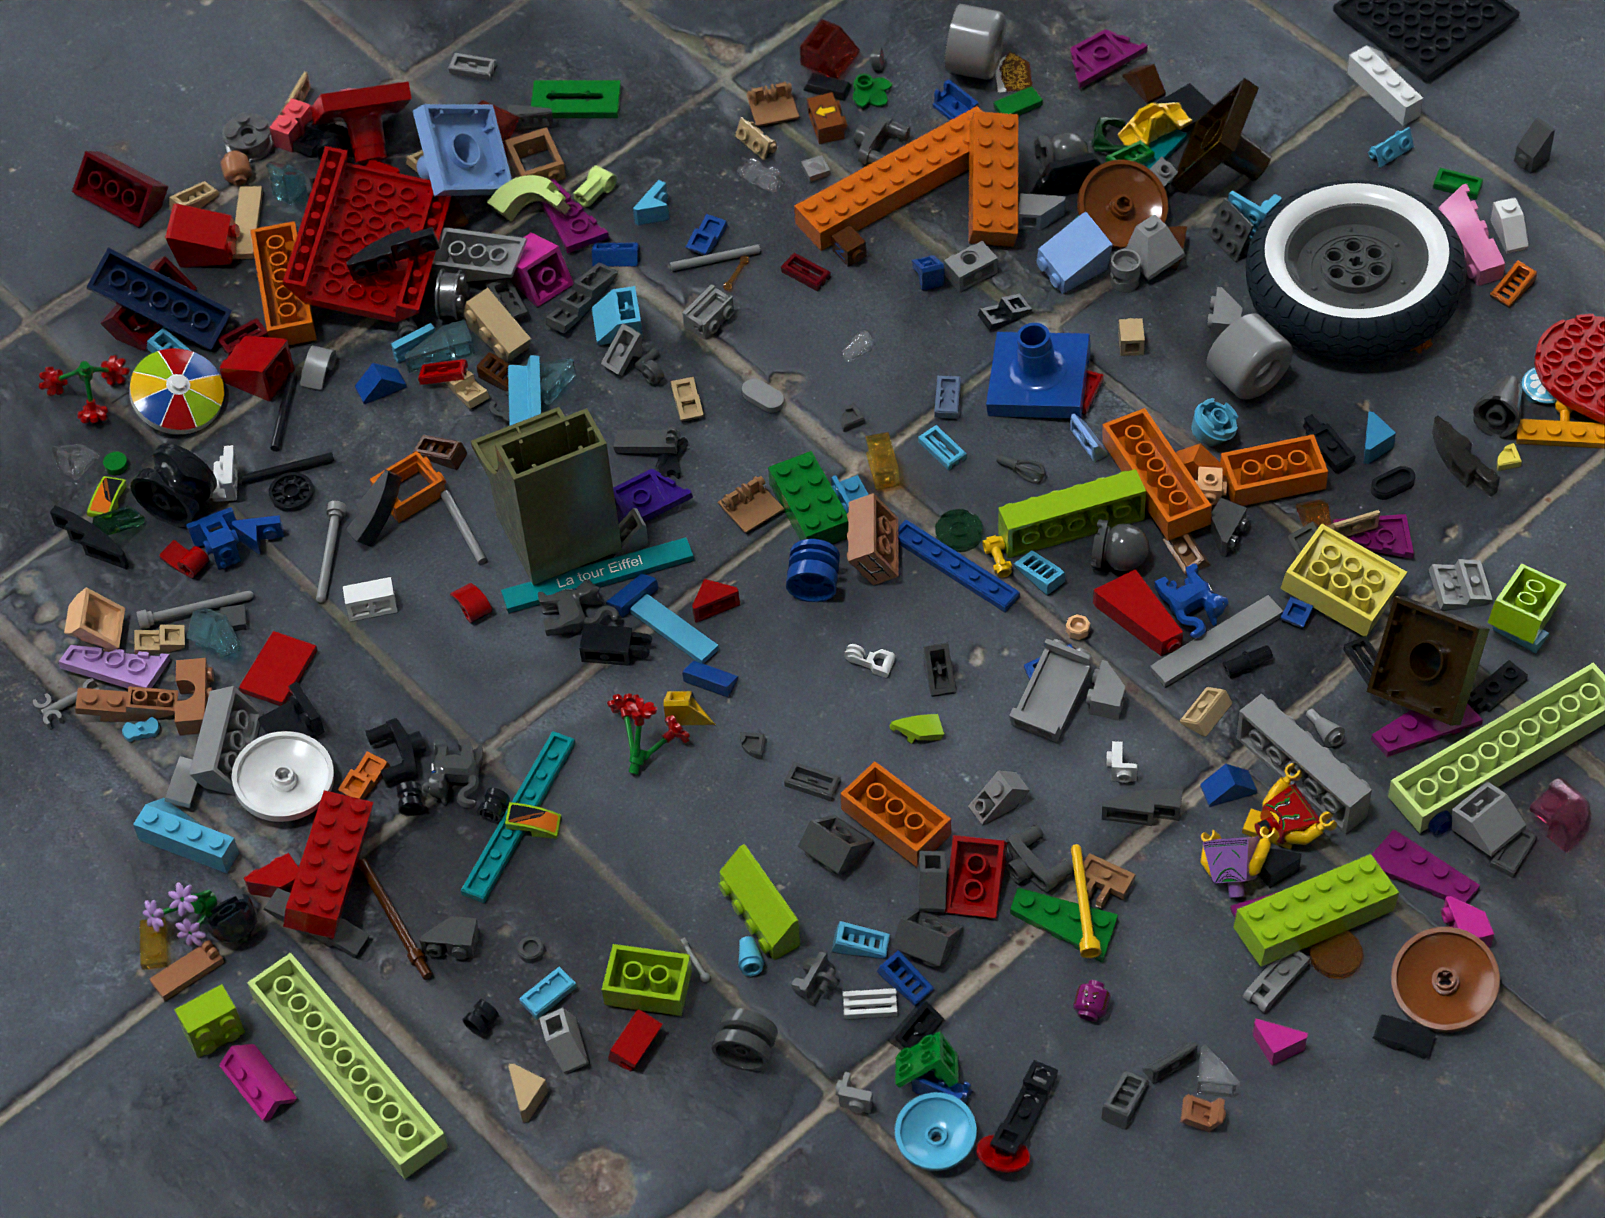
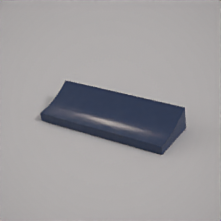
(159, 299)

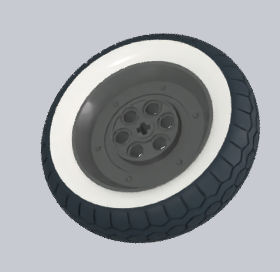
(1356, 270)

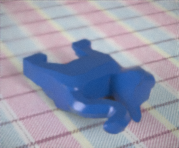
(1190, 597)

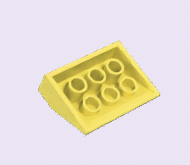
(1343, 580)

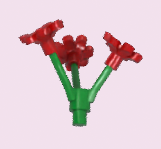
(111, 370)
(635, 706)

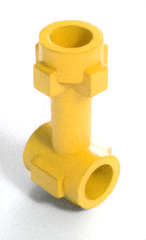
(995, 545)

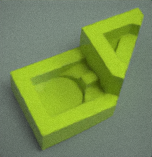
(919, 727)

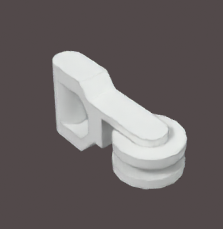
(855, 654)

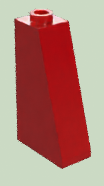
(1139, 612)

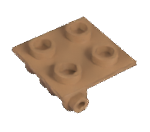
(772, 104)
(750, 504)

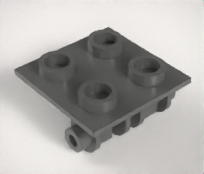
(1231, 230)

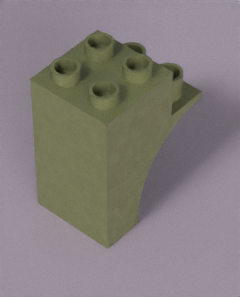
(552, 491)

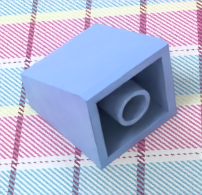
(1075, 254)

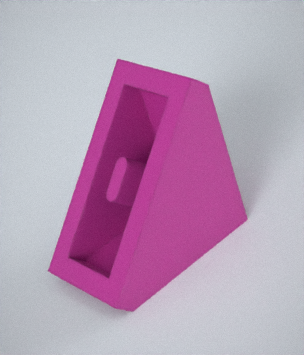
(1278, 1041)

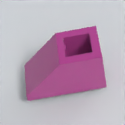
(1468, 918)

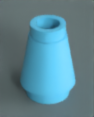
(749, 957)

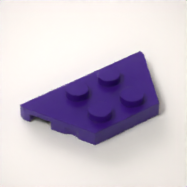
(649, 494)

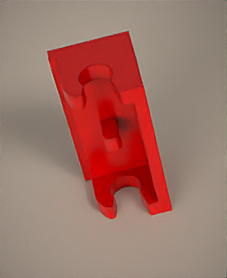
(634, 1040)

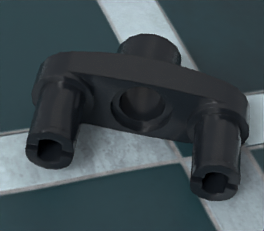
(408, 747)

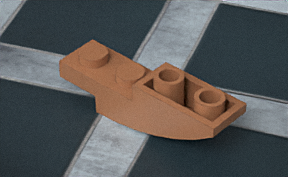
(123, 706)

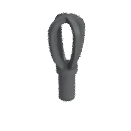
(1017, 466)

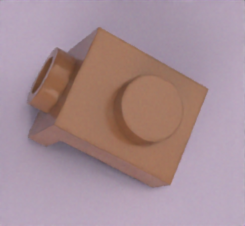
(1202, 1113)

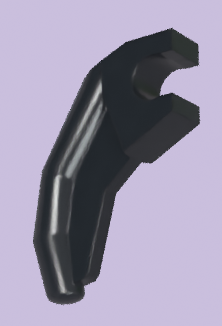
(668, 462)

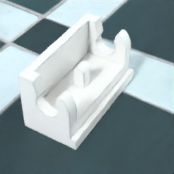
(369, 599)

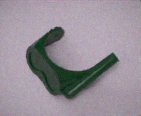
(1099, 142)

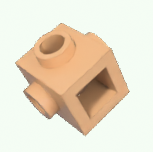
(1211, 483)

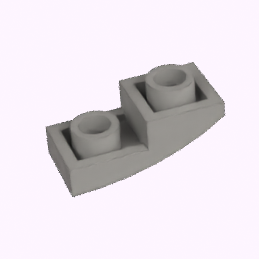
(182, 785)

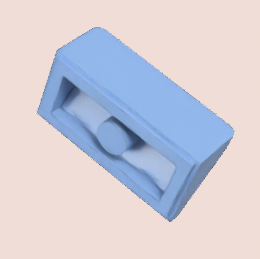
(1087, 438)

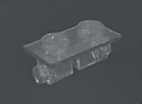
(767, 177)

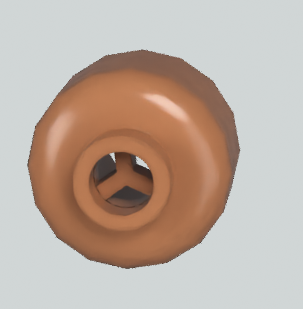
(236, 167)

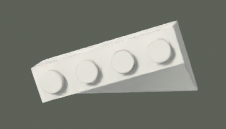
(1380, 81)

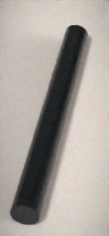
(283, 412)
(286, 468)

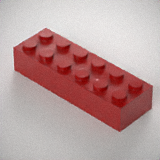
(328, 864)

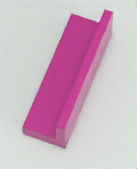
(256, 1080)

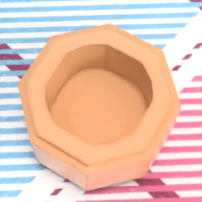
(1078, 627)

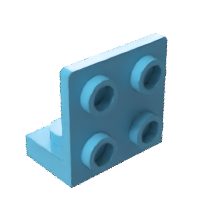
(1251, 211)

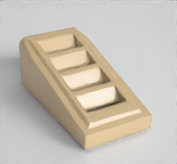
(188, 197)

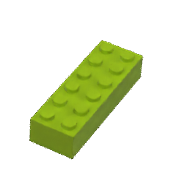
(1071, 513)
(1315, 910)

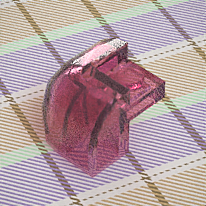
(1564, 812)

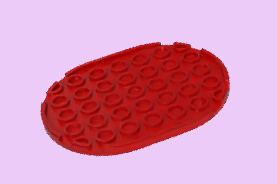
(1573, 364)

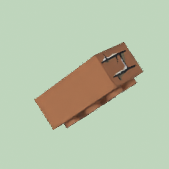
(873, 539)

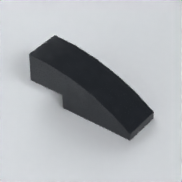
(375, 508)

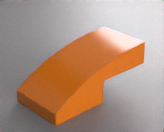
(365, 777)

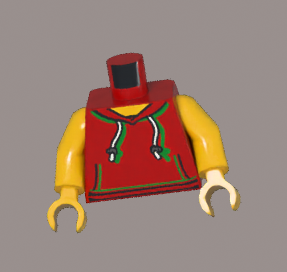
(1291, 813)

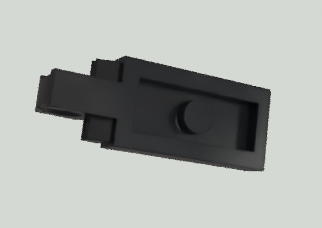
(1330, 444)

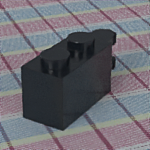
(612, 644)

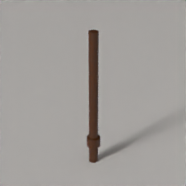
(415, 954)

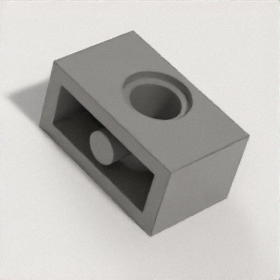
(970, 266)

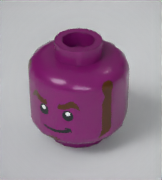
(1091, 1001)

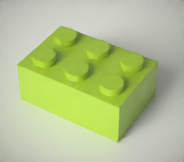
(1526, 603)
(647, 979)

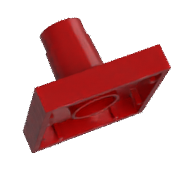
(363, 114)

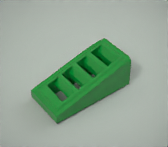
(1124, 154)

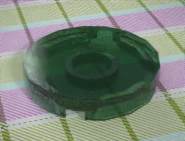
(959, 530)

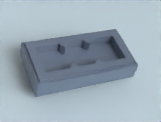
(947, 397)

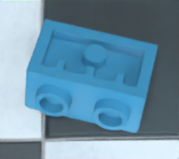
(848, 490)

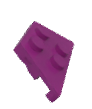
(1102, 55)

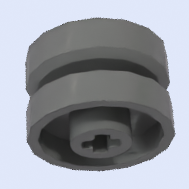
(744, 1039)

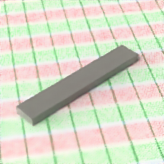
(1216, 641)

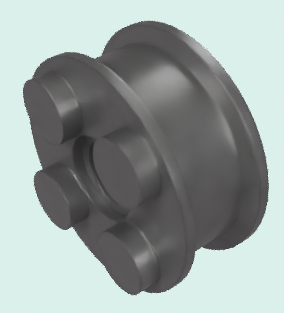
(249, 135)
(451, 294)

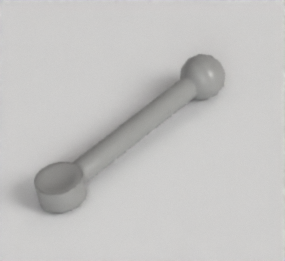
(705, 977)

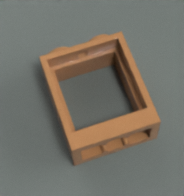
(534, 143)

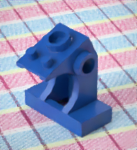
(219, 542)

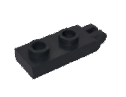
(1497, 687)

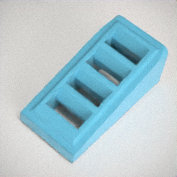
(162, 336)
(1056, 578)
(853, 931)

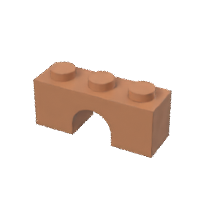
(194, 678)

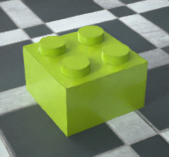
(210, 1021)

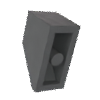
(1535, 146)

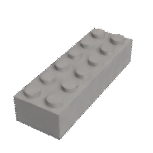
(1324, 779)

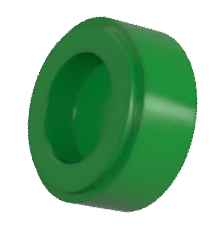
(115, 463)

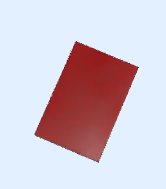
(277, 667)

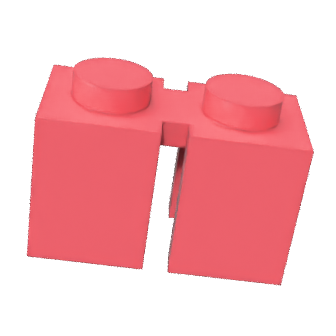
(290, 125)

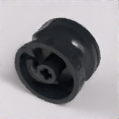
(174, 485)

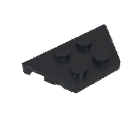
(1065, 175)

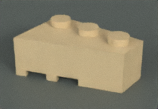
(495, 326)

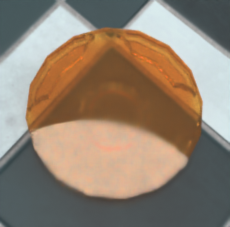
(1337, 955)

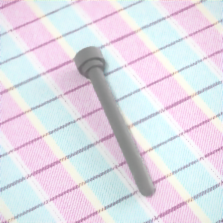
(336, 512)
(147, 618)

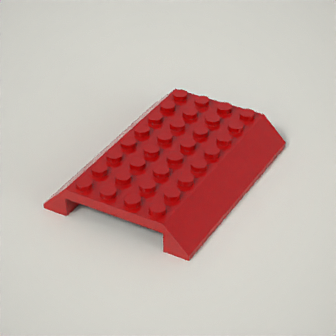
(345, 214)

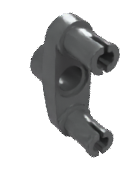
(872, 137)
(1026, 864)

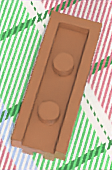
(186, 970)

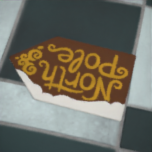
(1013, 73)

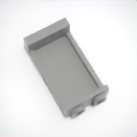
(1052, 690)

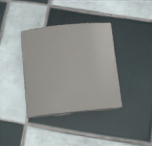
(1460, 584)

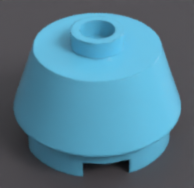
(1214, 422)

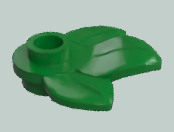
(870, 90)

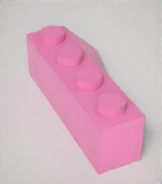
(1482, 255)

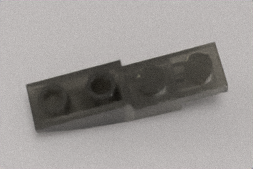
(1457, 456)

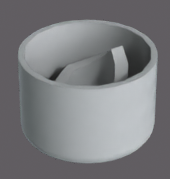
(975, 42)
(1249, 356)

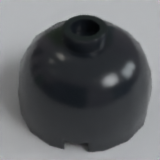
(232, 920)

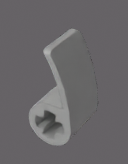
(315, 367)

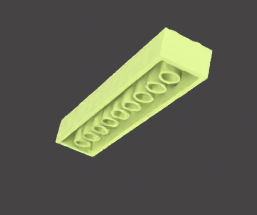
(1502, 747)
(348, 1066)

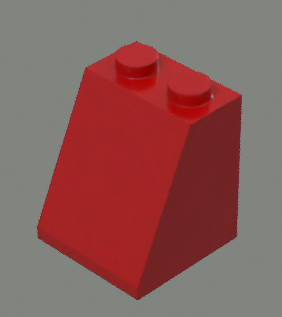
(201, 236)
(258, 366)

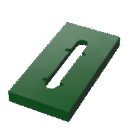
(576, 108)

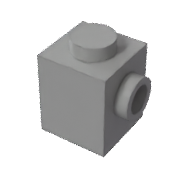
(1164, 171)

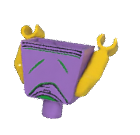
(1235, 858)

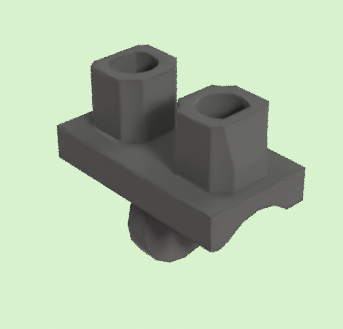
(818, 978)

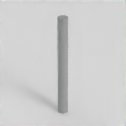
(716, 257)
(463, 527)

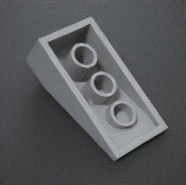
(478, 254)

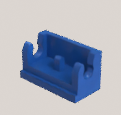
(953, 101)
(930, 1083)

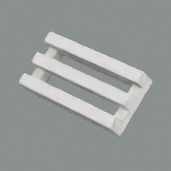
(870, 999)

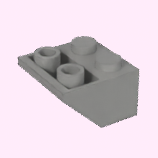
(1487, 819)

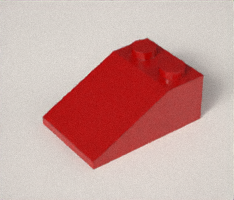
(975, 876)

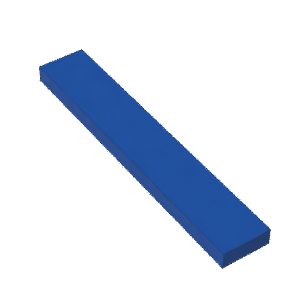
(957, 566)

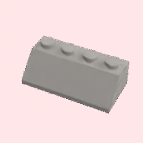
(226, 730)

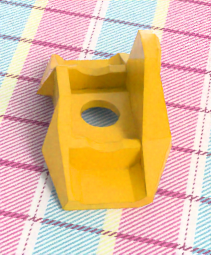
(1154, 121)

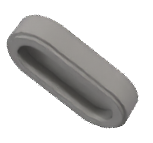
(763, 395)

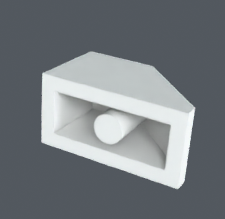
(1509, 225)

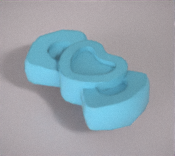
(141, 730)

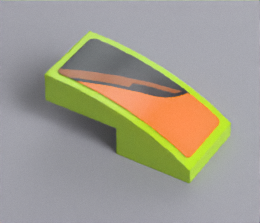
(106, 496)
(535, 819)

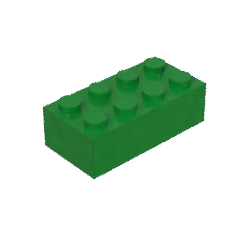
(809, 499)

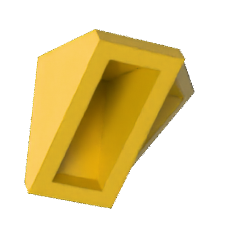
(685, 709)

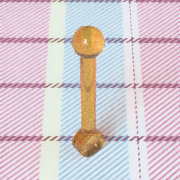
(744, 260)

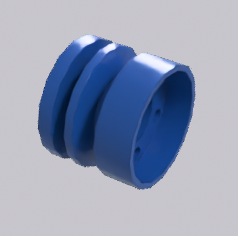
(813, 570)

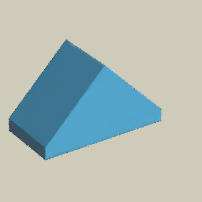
(1379, 438)

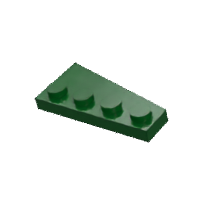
(1062, 918)

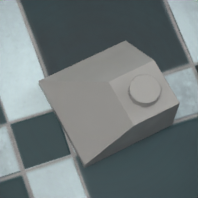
(1155, 246)

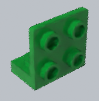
(931, 1053)

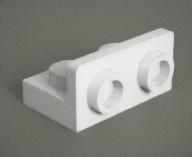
(227, 476)

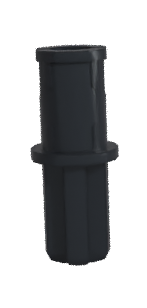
(1247, 660)

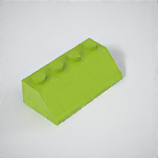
(759, 904)

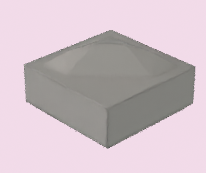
(815, 168)

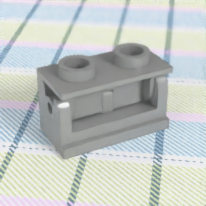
(708, 312)

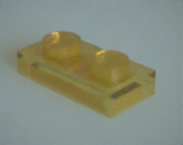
(153, 946)

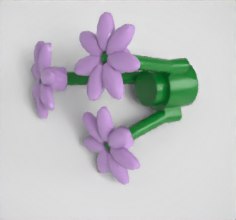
(198, 903)

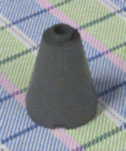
(1500, 407)

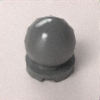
(1059, 147)
(1122, 546)

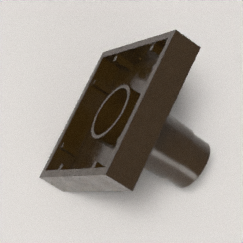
(1220, 139)
(1427, 660)

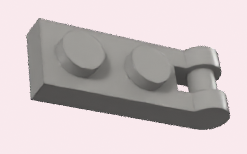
(1275, 980)

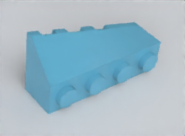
(176, 832)

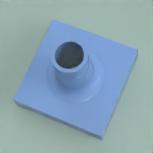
(461, 149)

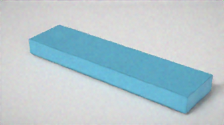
(674, 629)

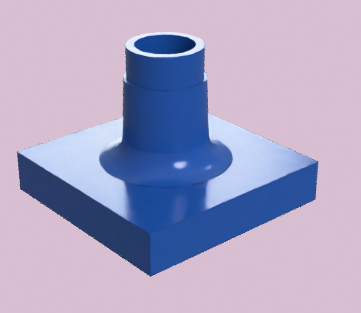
(1038, 373)

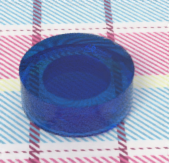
(1440, 823)

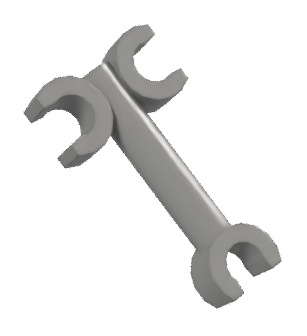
(51, 710)

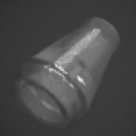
(859, 345)

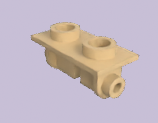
(754, 139)

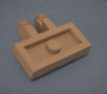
(1106, 877)

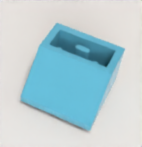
(614, 309)

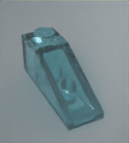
(444, 345)

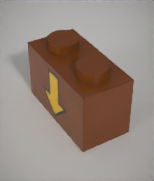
(826, 118)

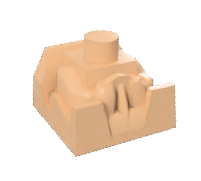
(95, 620)

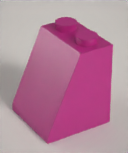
(541, 271)

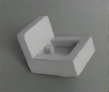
(853, 1098)

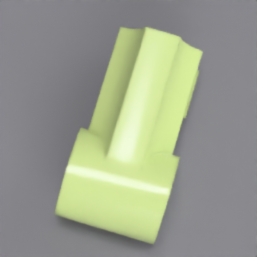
(597, 182)

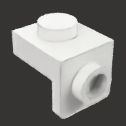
(1120, 771)

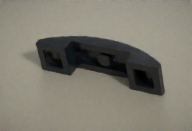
(1025, 1109)

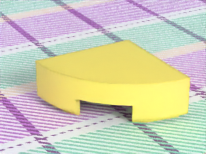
(1509, 458)

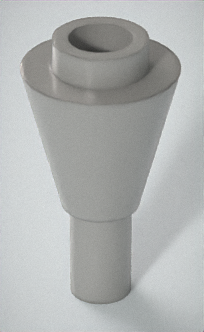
(1329, 732)

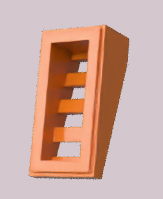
(1518, 269)

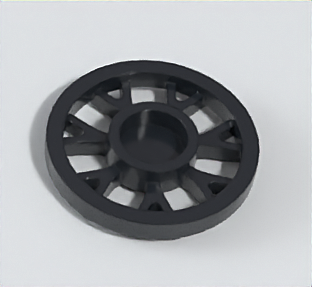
(291, 491)

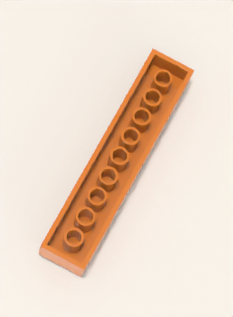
(887, 182)

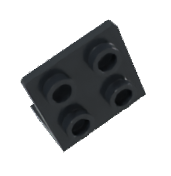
(294, 716)

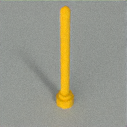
(1089, 944)

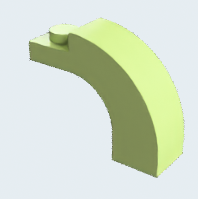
(523, 190)

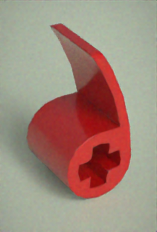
(183, 560)
(472, 602)

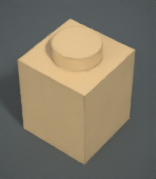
(1131, 337)

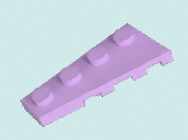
(115, 666)

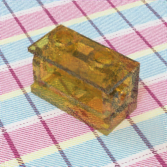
(882, 461)

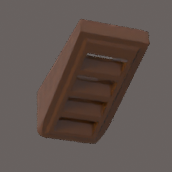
(489, 366)
(451, 459)

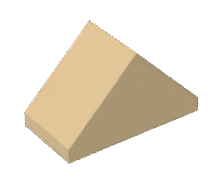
(529, 1090)

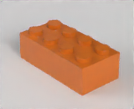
(1274, 470)
(895, 813)

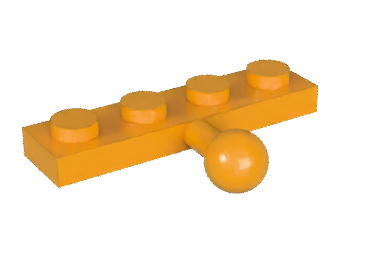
(1561, 432)

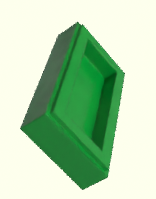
(1019, 102)
(1450, 181)

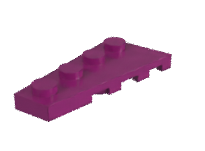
(575, 227)
(1418, 728)

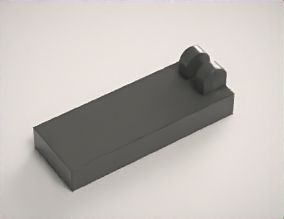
(647, 441)

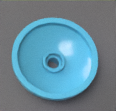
(935, 1116)

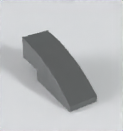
(1143, 806)

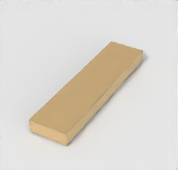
(247, 218)

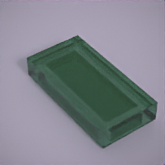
(118, 520)

